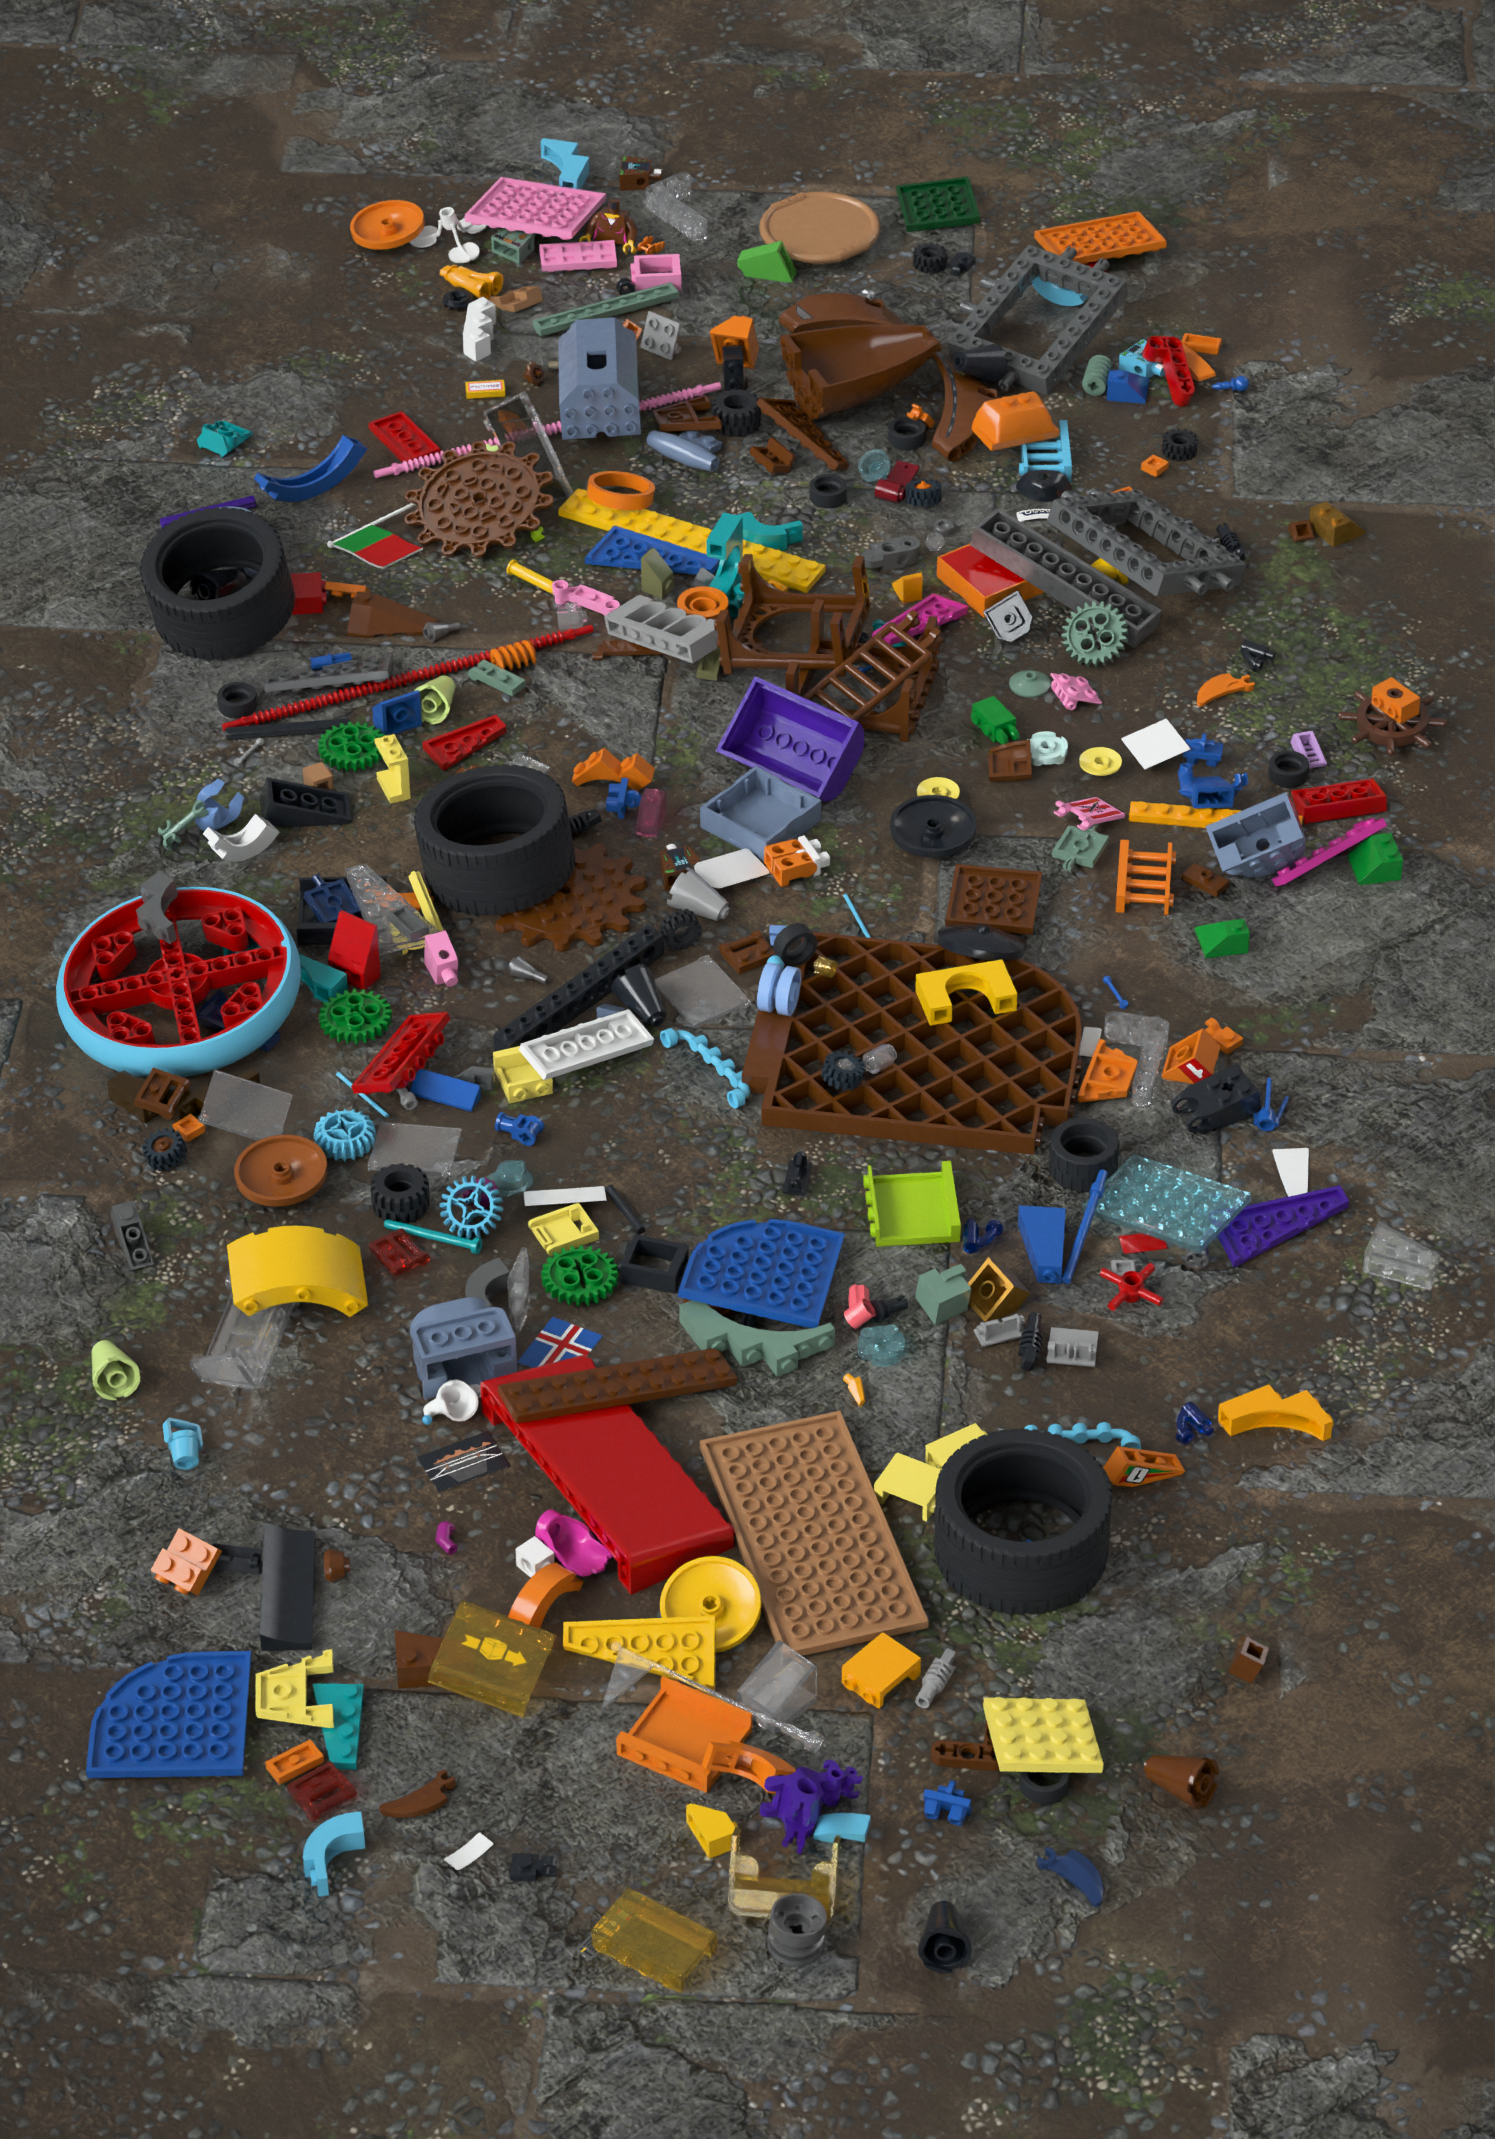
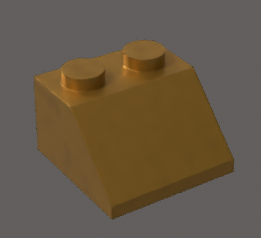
(1333, 524)
(996, 1291)

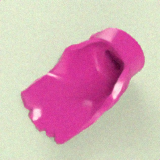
(572, 1543)

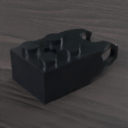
(1219, 1100)

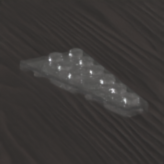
(375, 901)

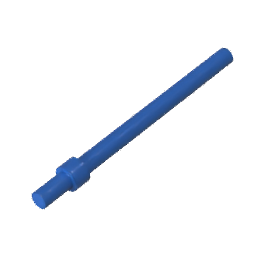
(1096, 1192)

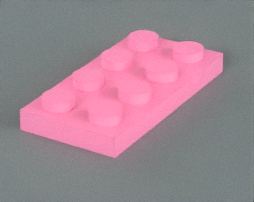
(578, 256)

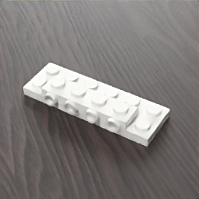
(586, 1044)

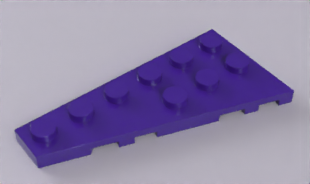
(1274, 1221)

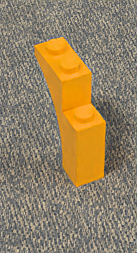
(1267, 1409)

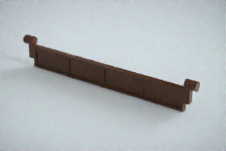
(625, 647)

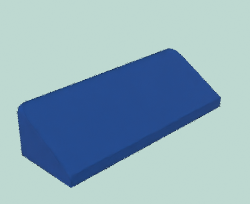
(446, 1090)

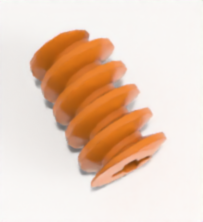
(513, 655)

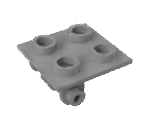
(660, 336)
(1072, 1347)

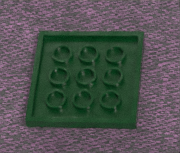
(937, 204)

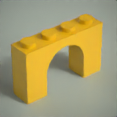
(987, 977)

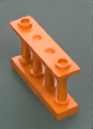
(1126, 869)

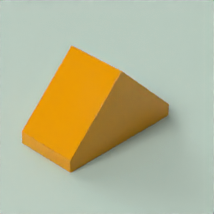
(909, 587)

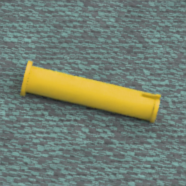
(530, 576)

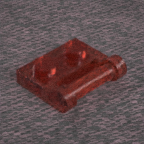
(394, 1256)
(317, 1784)

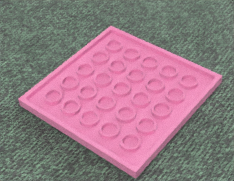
(535, 208)

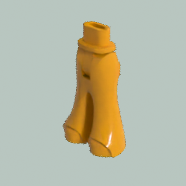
(477, 283)

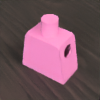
(443, 968)

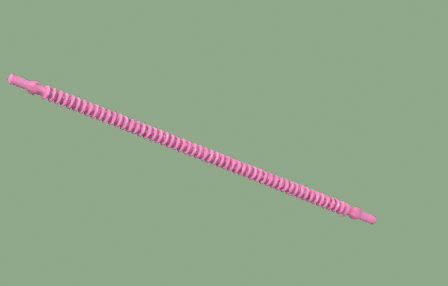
(554, 428)

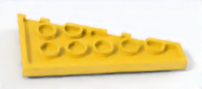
(675, 1643)

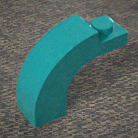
(771, 536)

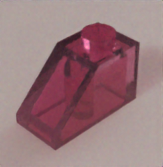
(651, 812)

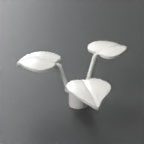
(460, 254)

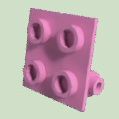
(1072, 689)

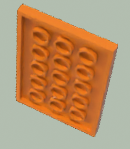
(1103, 237)

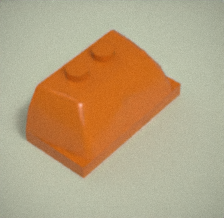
(1014, 421)

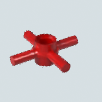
(1131, 1286)

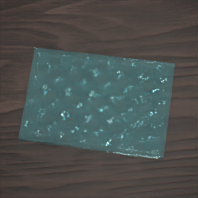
(1169, 1203)

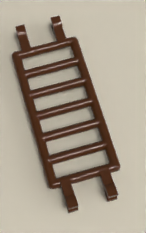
(899, 630)

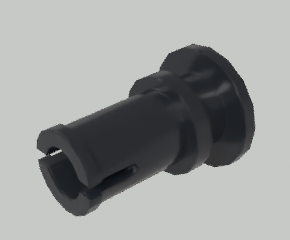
(885, 1308)

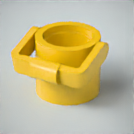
(1110, 571)

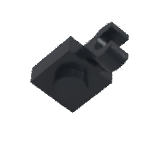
(961, 262)
(527, 1867)

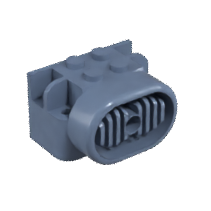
(1244, 835)
(462, 1342)

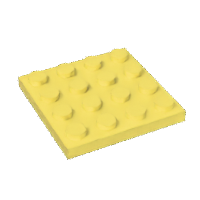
(1042, 1735)

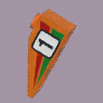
(1138, 1467)

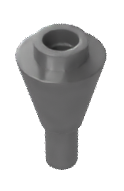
(434, 631)
(521, 968)

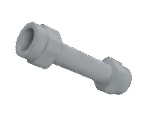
(407, 1099)

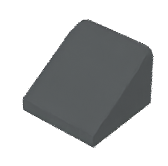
(703, 578)

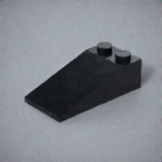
(303, 805)

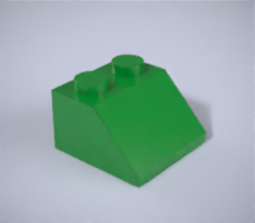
(1376, 860)

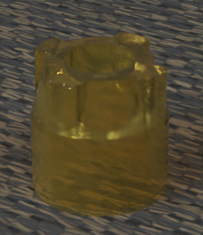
(825, 967)

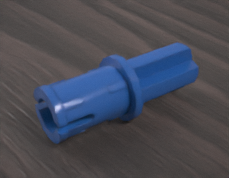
(318, 662)

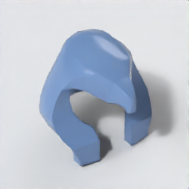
(218, 815)

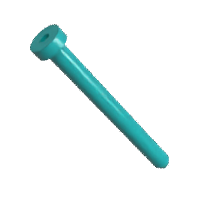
(474, 1245)

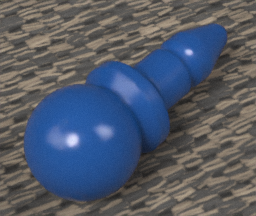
(1241, 383)

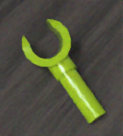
(536, 535)

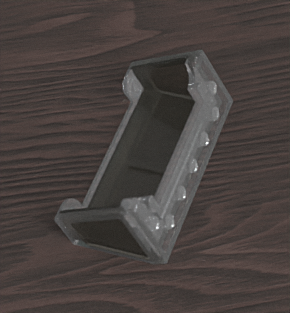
(519, 423)

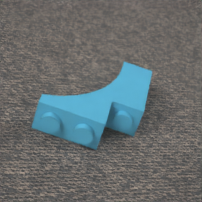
(565, 156)

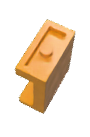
(879, 1669)

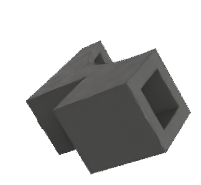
(157, 896)

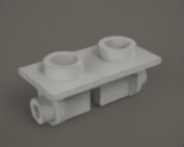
(995, 1332)

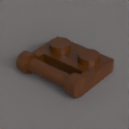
(749, 957)
(156, 1088)

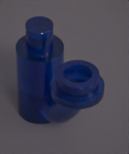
(971, 1238)
(1196, 1418)

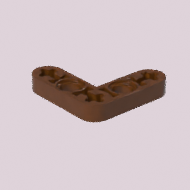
(950, 1747)

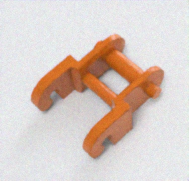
(657, 247)

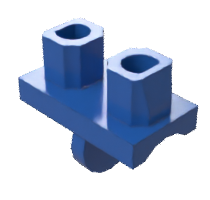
(1203, 749)
(620, 798)
(947, 1799)

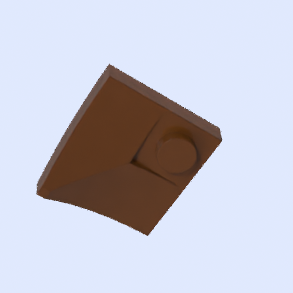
(1010, 762)

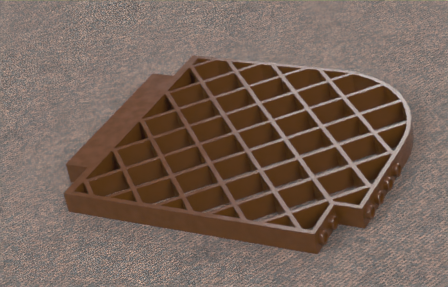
(772, 1034)

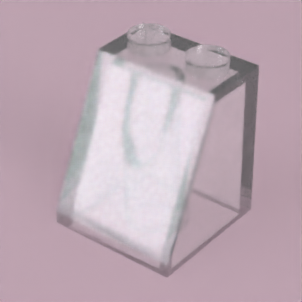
(780, 1686)

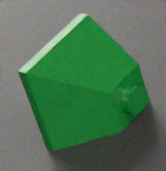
(1223, 938)

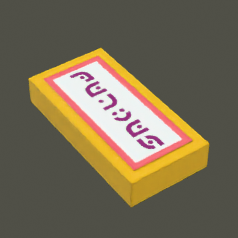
(485, 389)

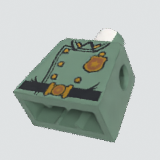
(513, 244)

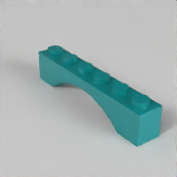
(320, 978)

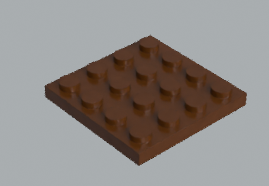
(994, 897)

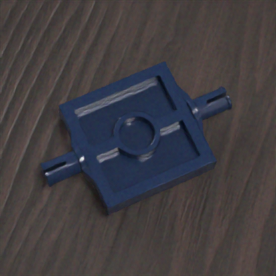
(330, 898)

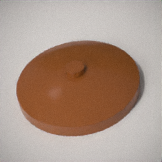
(280, 1170)

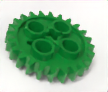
(350, 746)
(355, 1016)
(563, 1280)

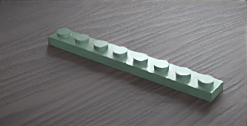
(606, 308)

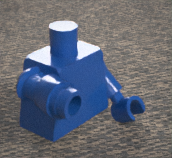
(1209, 791)

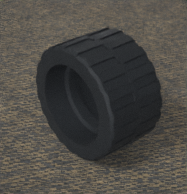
(1082, 1136)

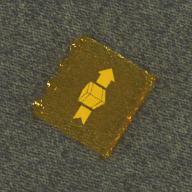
(491, 1658)

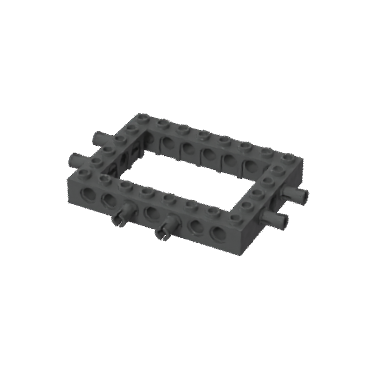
(1042, 375)
(1089, 521)

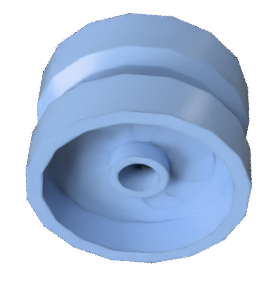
(779, 989)

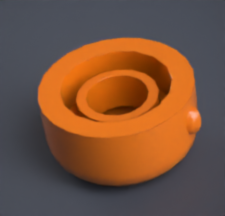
(703, 602)

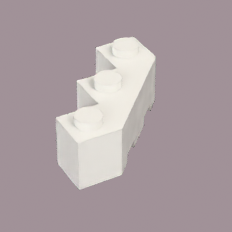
(479, 329)

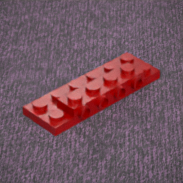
(403, 1054)

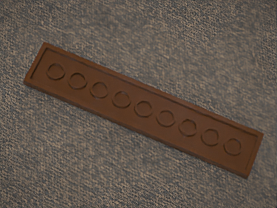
(616, 1385)

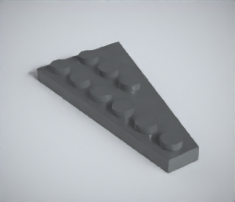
(333, 674)

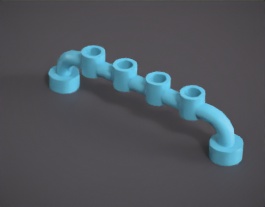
(735, 1097)
(1103, 1433)

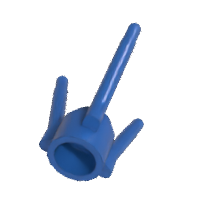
(1267, 1118)

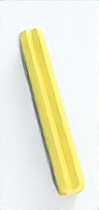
(424, 899)

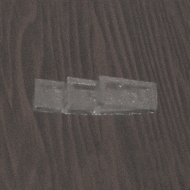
(519, 1290)

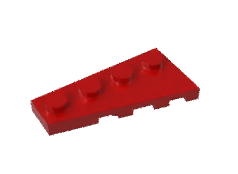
(462, 742)

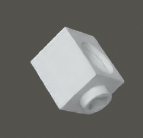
(533, 1556)

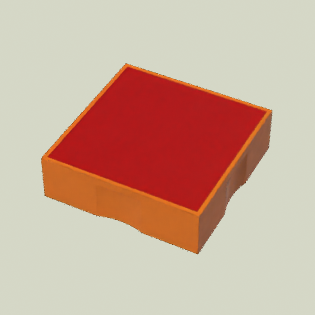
(980, 578)

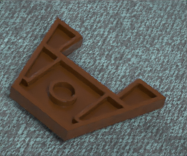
(683, 418)

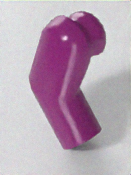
(443, 1537)

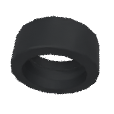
(906, 442)
(828, 500)
(237, 690)
(1289, 759)
(787, 937)
(1046, 1794)

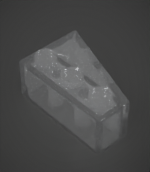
(1400, 1258)

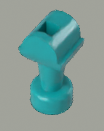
(735, 604)

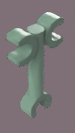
(172, 830)

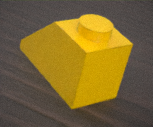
(711, 1829)

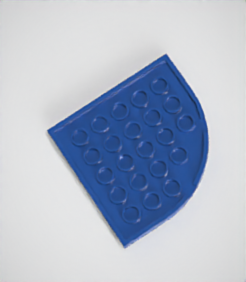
(765, 1270)
(174, 1719)

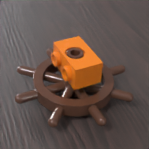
(1395, 711)

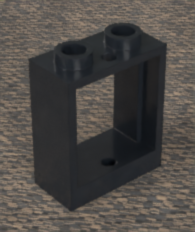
(650, 1277)

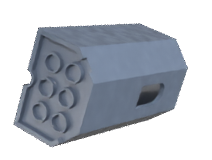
(598, 380)

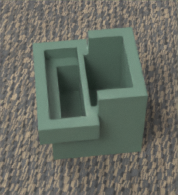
(943, 1293)

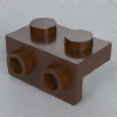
(773, 456)

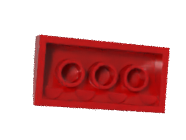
(1339, 800)

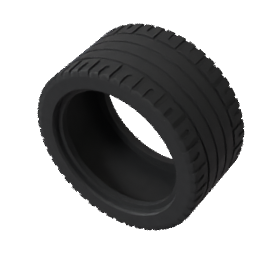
(209, 542)
(503, 874)
(1023, 1468)

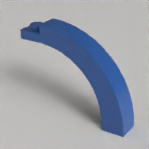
(319, 479)

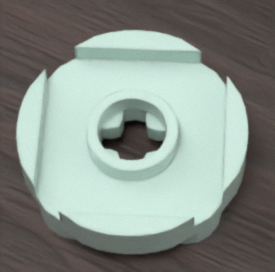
(1056, 750)

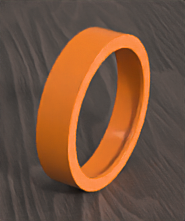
(618, 500)

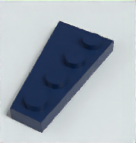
(211, 1017)

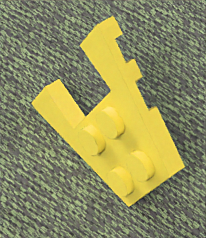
(283, 1693)

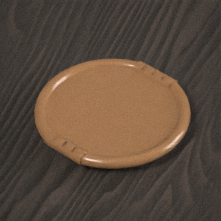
(820, 226)

